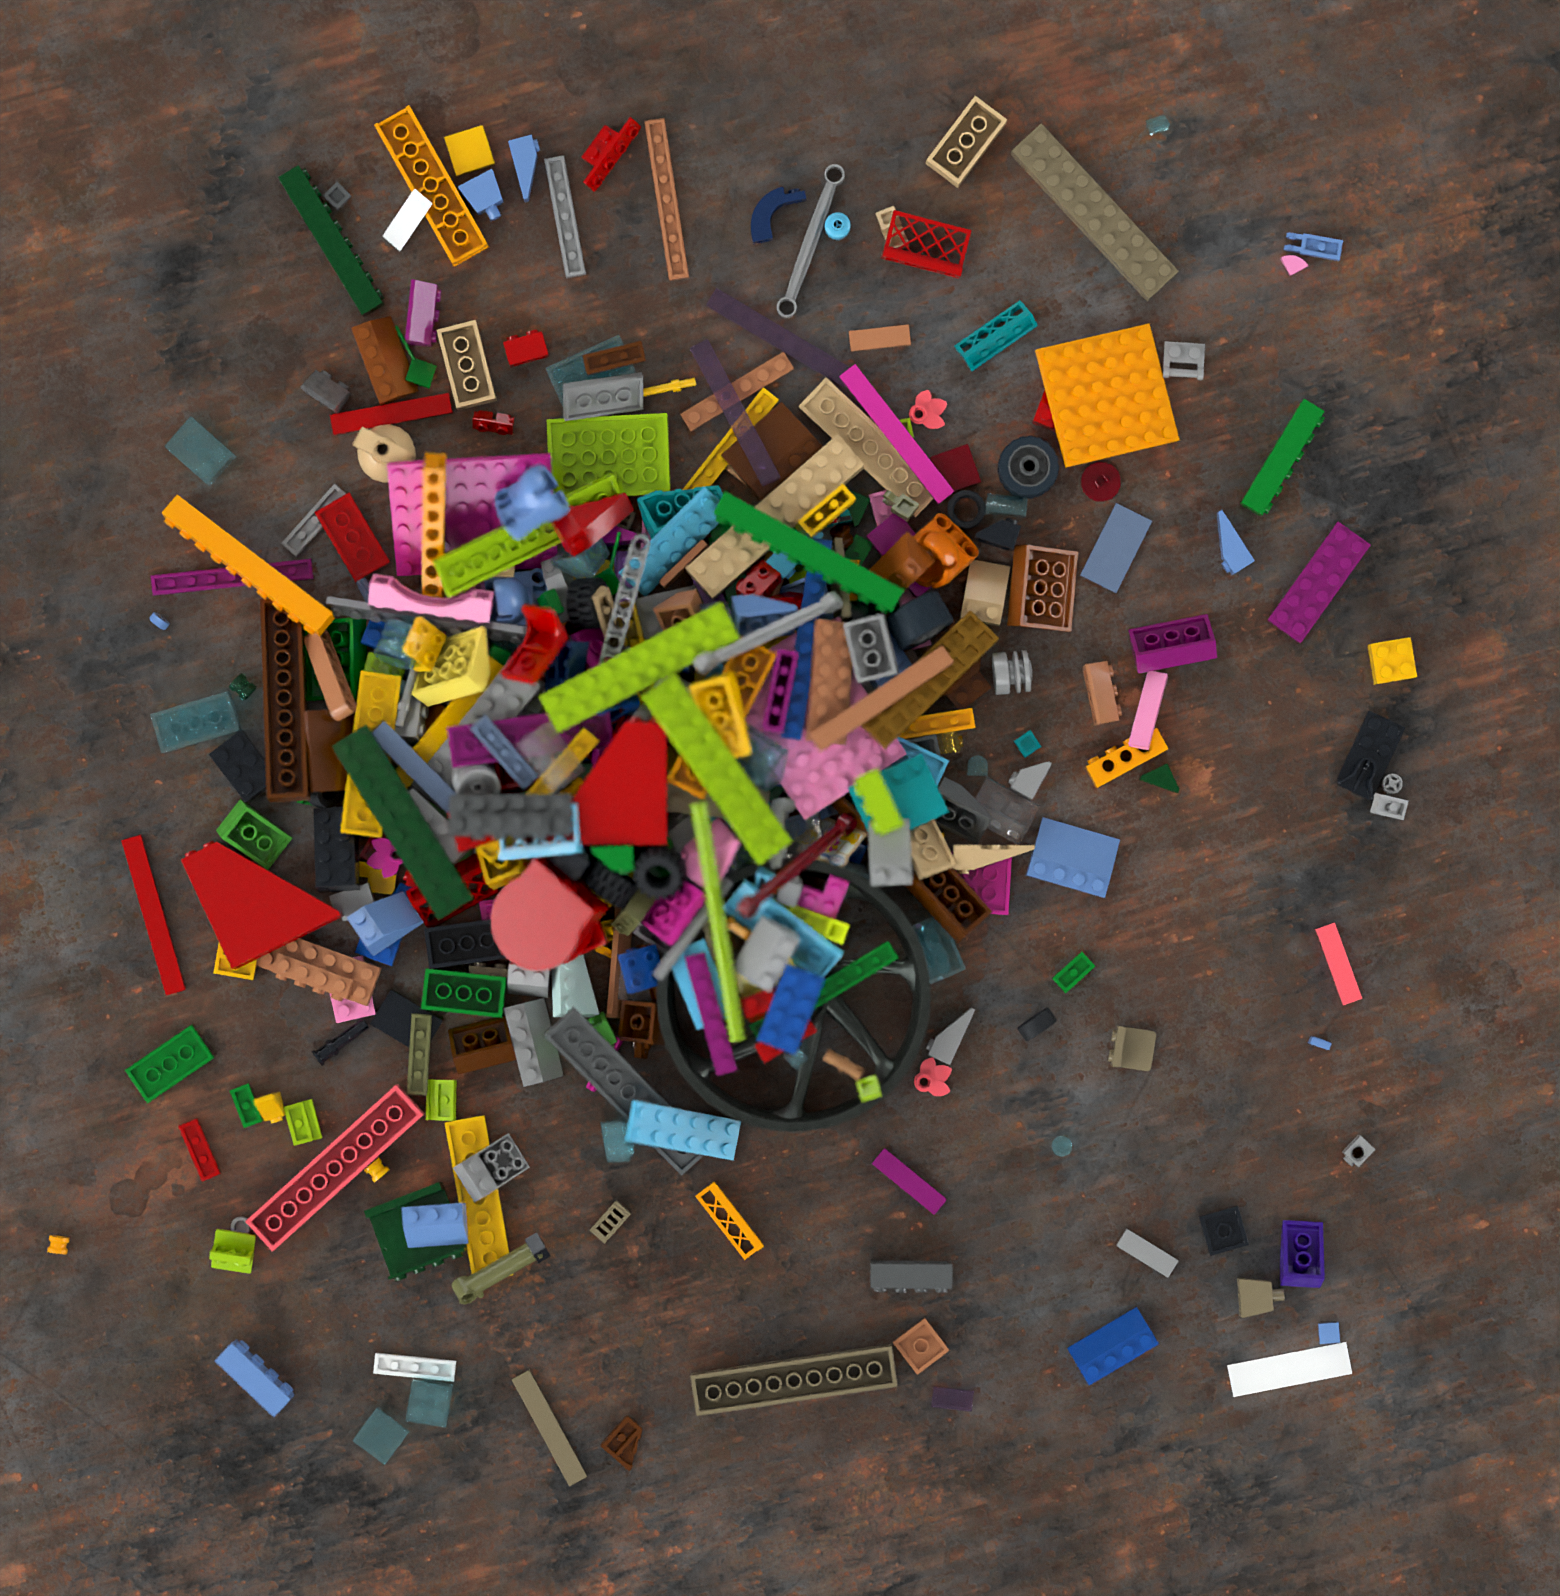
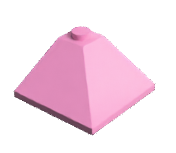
(725, 848)

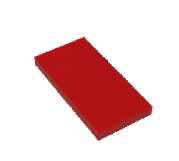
(352, 537)

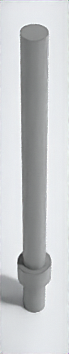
(404, 706)

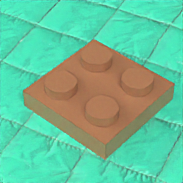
(920, 1346)

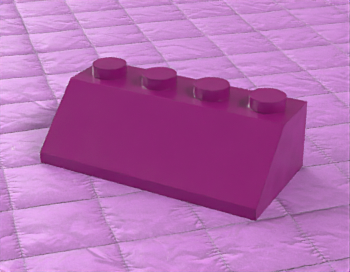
(1172, 643)

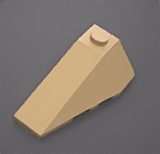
(976, 856)

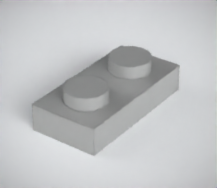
(1389, 806)

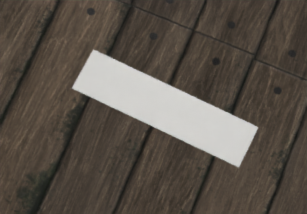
(1289, 1369)

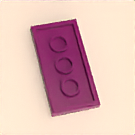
(886, 535)

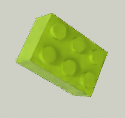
(877, 803)

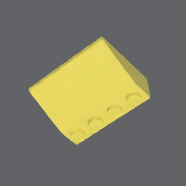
(458, 671)

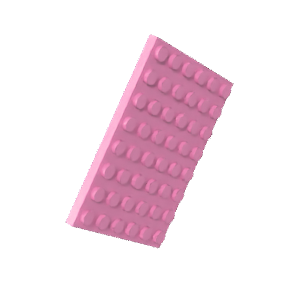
(823, 777)

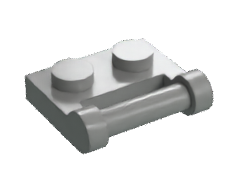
(1185, 354)

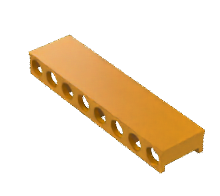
(426, 174)
(433, 522)
(751, 672)

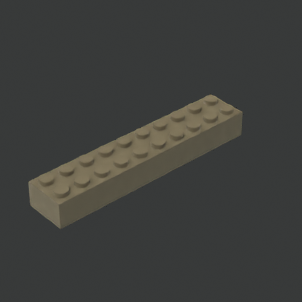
(1094, 212)
(793, 1379)

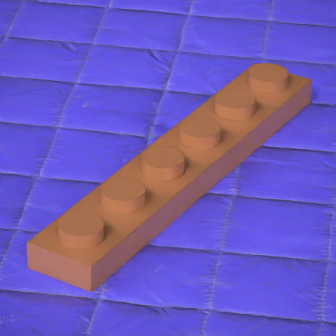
(744, 388)

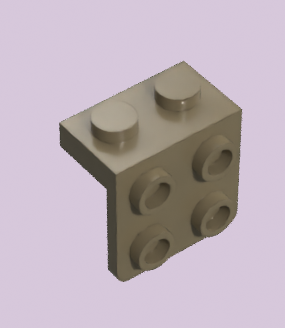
(1132, 1048)

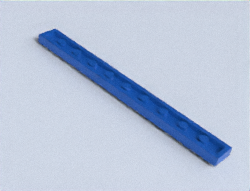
(813, 592)

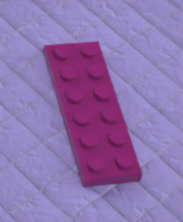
(1319, 582)

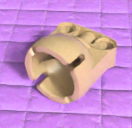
(399, 449)

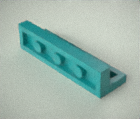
(998, 337)

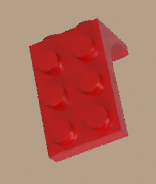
(541, 644)

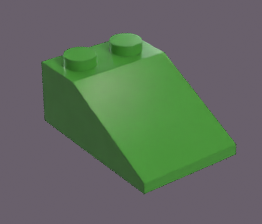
(253, 834)

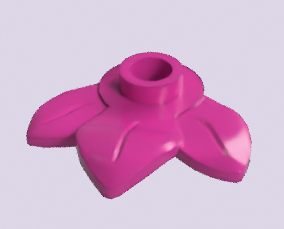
(383, 857)

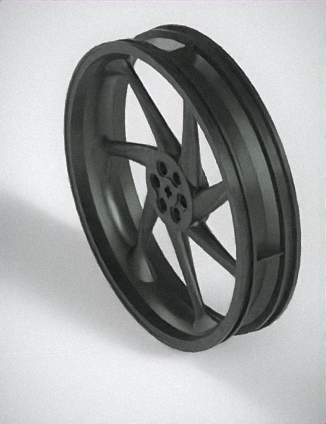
(887, 1070)

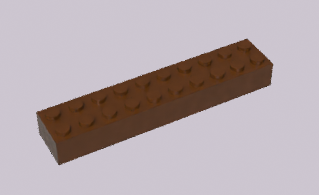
(284, 705)
(942, 894)

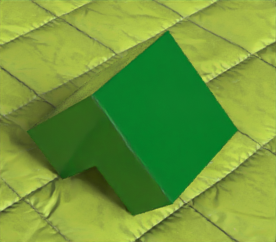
(551, 600)

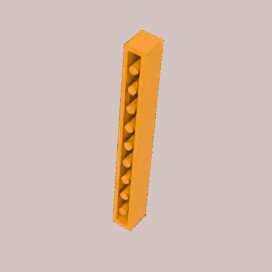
(247, 565)

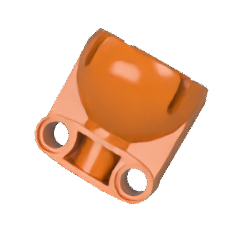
(949, 549)

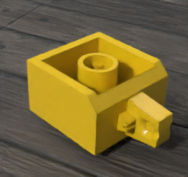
(500, 875)

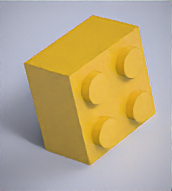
(1392, 661)

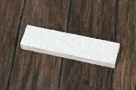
(414, 1367)

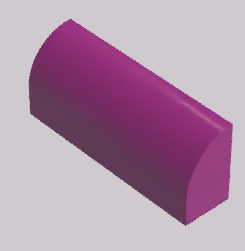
(780, 692)

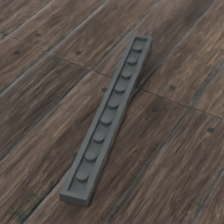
(359, 609)

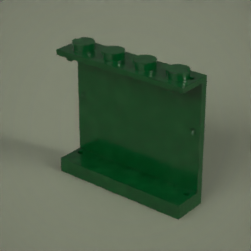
(389, 1231)

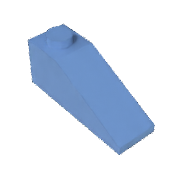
(525, 158)
(1233, 551)

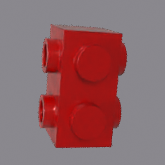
(760, 581)

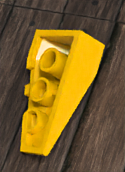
(722, 706)

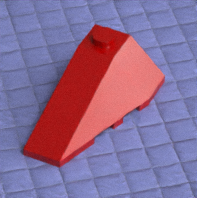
(590, 522)

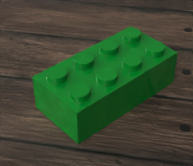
(464, 993)

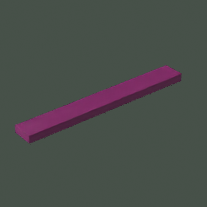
(221, 578)

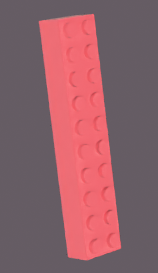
(335, 1167)

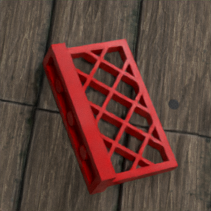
(921, 261)
(467, 869)

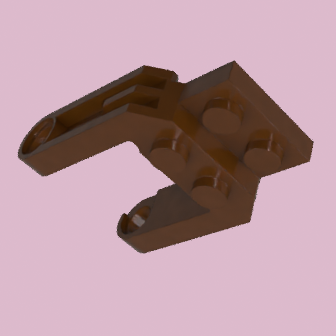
(967, 687)

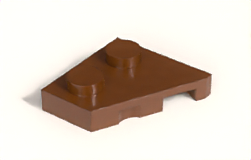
(623, 1441)

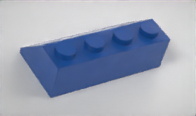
(1112, 1346)

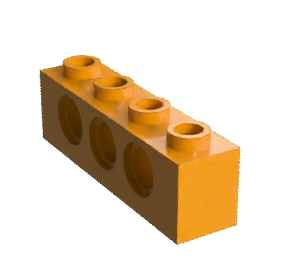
(1100, 776)

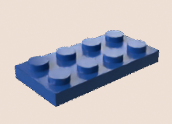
(790, 1009)

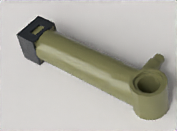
(469, 1287)

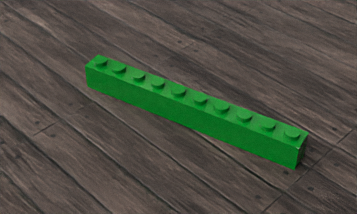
(808, 553)

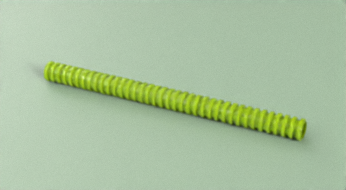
(717, 921)

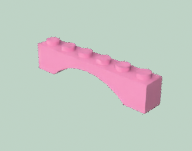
(390, 593)

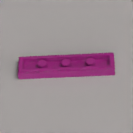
(909, 1181)

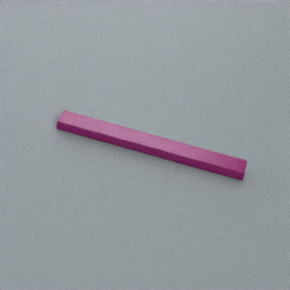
(896, 434)

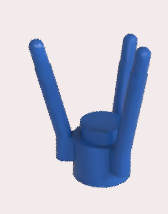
(629, 703)

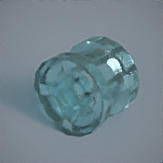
(796, 1060)

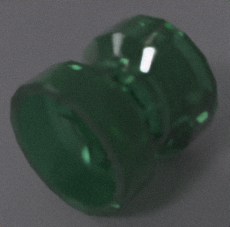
(242, 686)

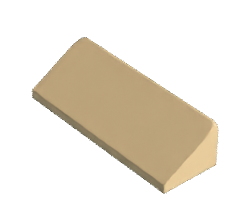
(604, 607)

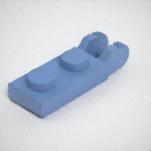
(1316, 246)

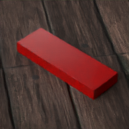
(199, 1149)

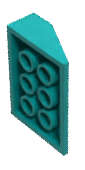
(911, 791)

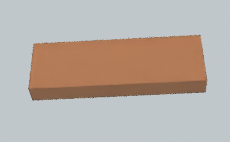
(879, 338)
(681, 566)

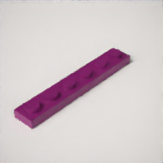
(710, 1013)

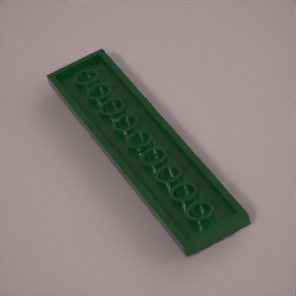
(402, 822)

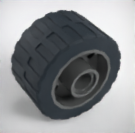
(1039, 455)
(919, 620)

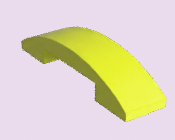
(825, 926)

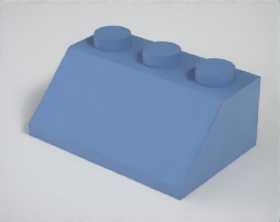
(435, 1225)

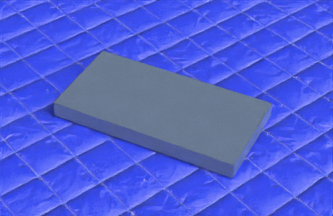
(1116, 548)

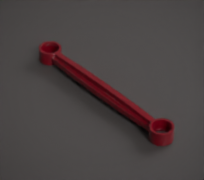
(750, 905)

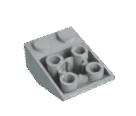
(491, 1167)

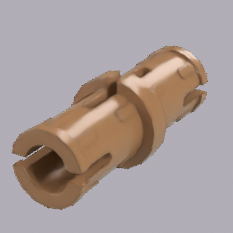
(843, 1064)

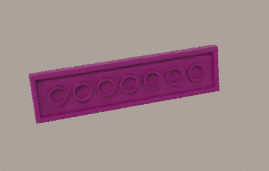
(469, 750)

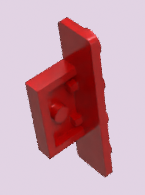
(607, 150)

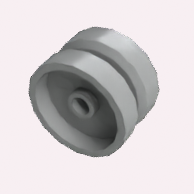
(475, 780)

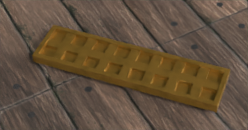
(965, 645)

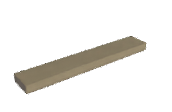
(549, 1427)

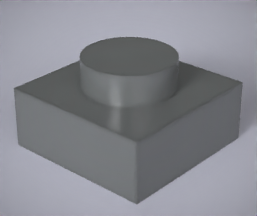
(337, 196)

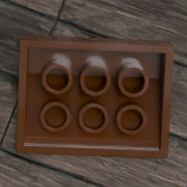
(787, 444)
(324, 765)

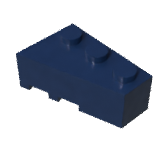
(566, 664)

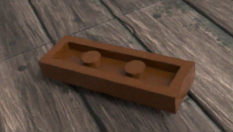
(614, 358)

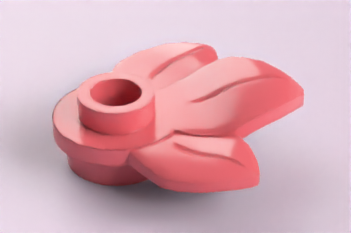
(931, 410)
(936, 1077)

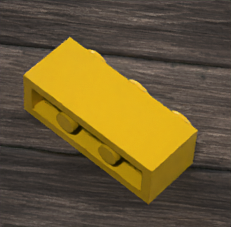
(825, 512)

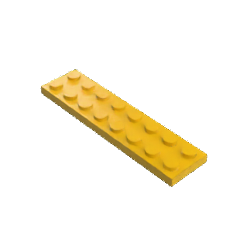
(375, 703)
(484, 1217)

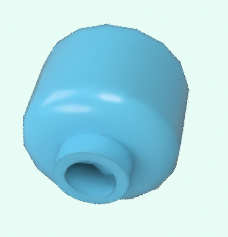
(834, 232)

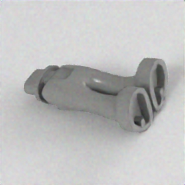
(781, 809)

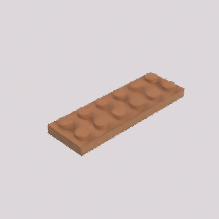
(829, 676)

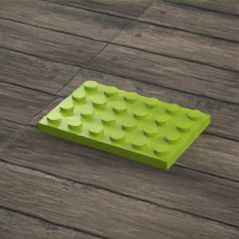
(625, 445)

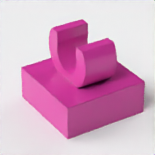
(486, 909)

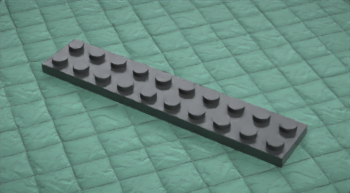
(610, 1074)

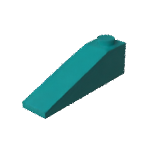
(660, 507)

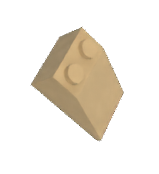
(985, 591)

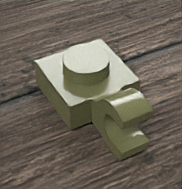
(901, 506)

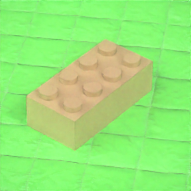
(966, 141)
(466, 365)

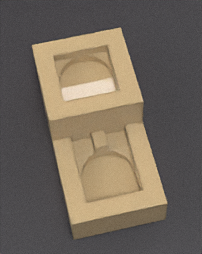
(884, 218)

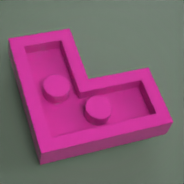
(826, 902)

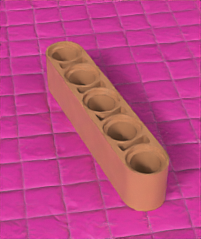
(330, 675)

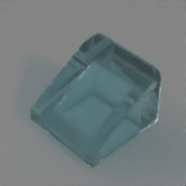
(1157, 124)

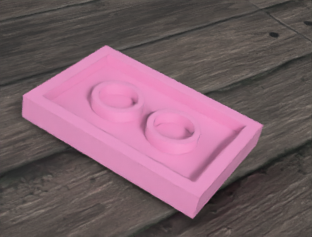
(351, 1010)

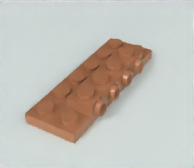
(323, 970)

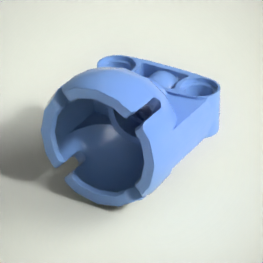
(530, 502)
(512, 593)

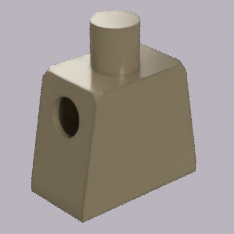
(1256, 1296)

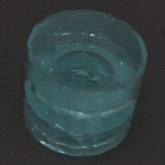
(391, 648)

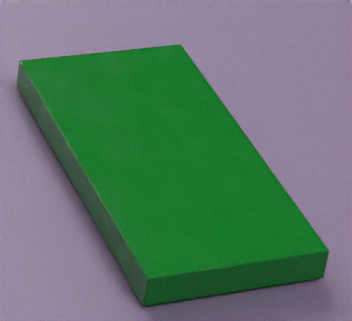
(169, 1064)

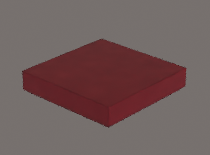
(957, 467)

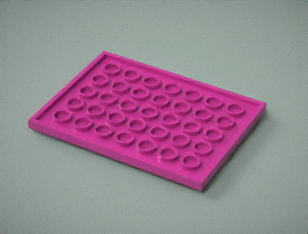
(469, 504)

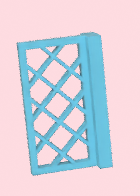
(545, 849)

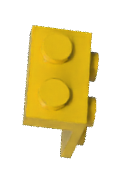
(424, 644)

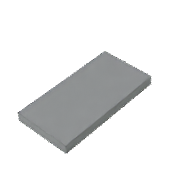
(603, 396)

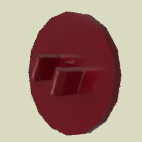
(1100, 481)

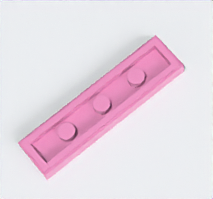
(1148, 710)

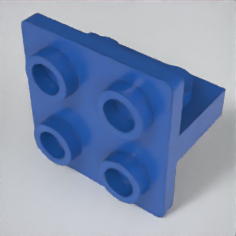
(638, 968)

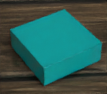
(1027, 743)

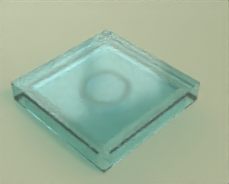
(380, 1436)

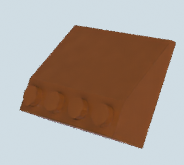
(1042, 588)

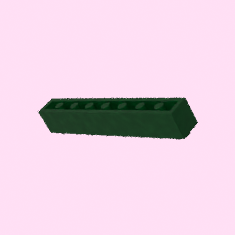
(331, 241)

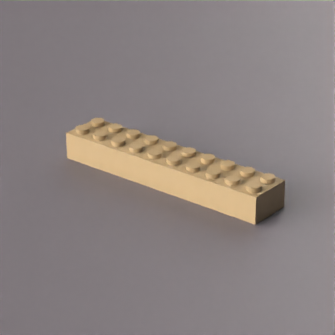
(788, 503)

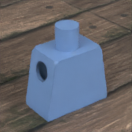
(483, 194)

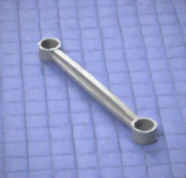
(810, 241)
(708, 661)

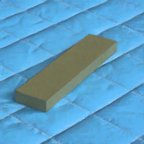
(419, 1054)

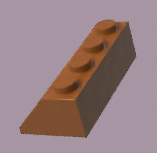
(384, 359)
(903, 562)

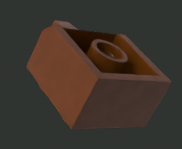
(641, 1026)

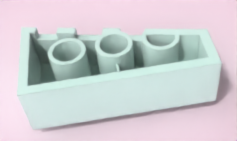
(573, 989)

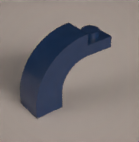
(765, 209)

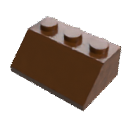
(481, 1045)

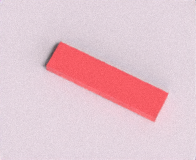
(1338, 963)

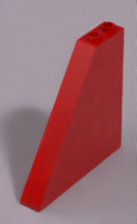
(626, 790)
(250, 905)

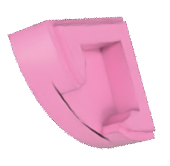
(1293, 264)

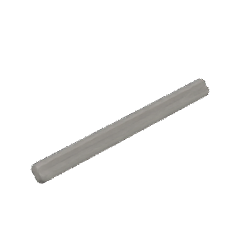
(688, 935)

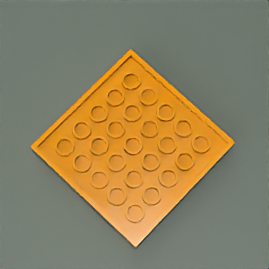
(1107, 395)

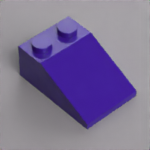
(1302, 1254)

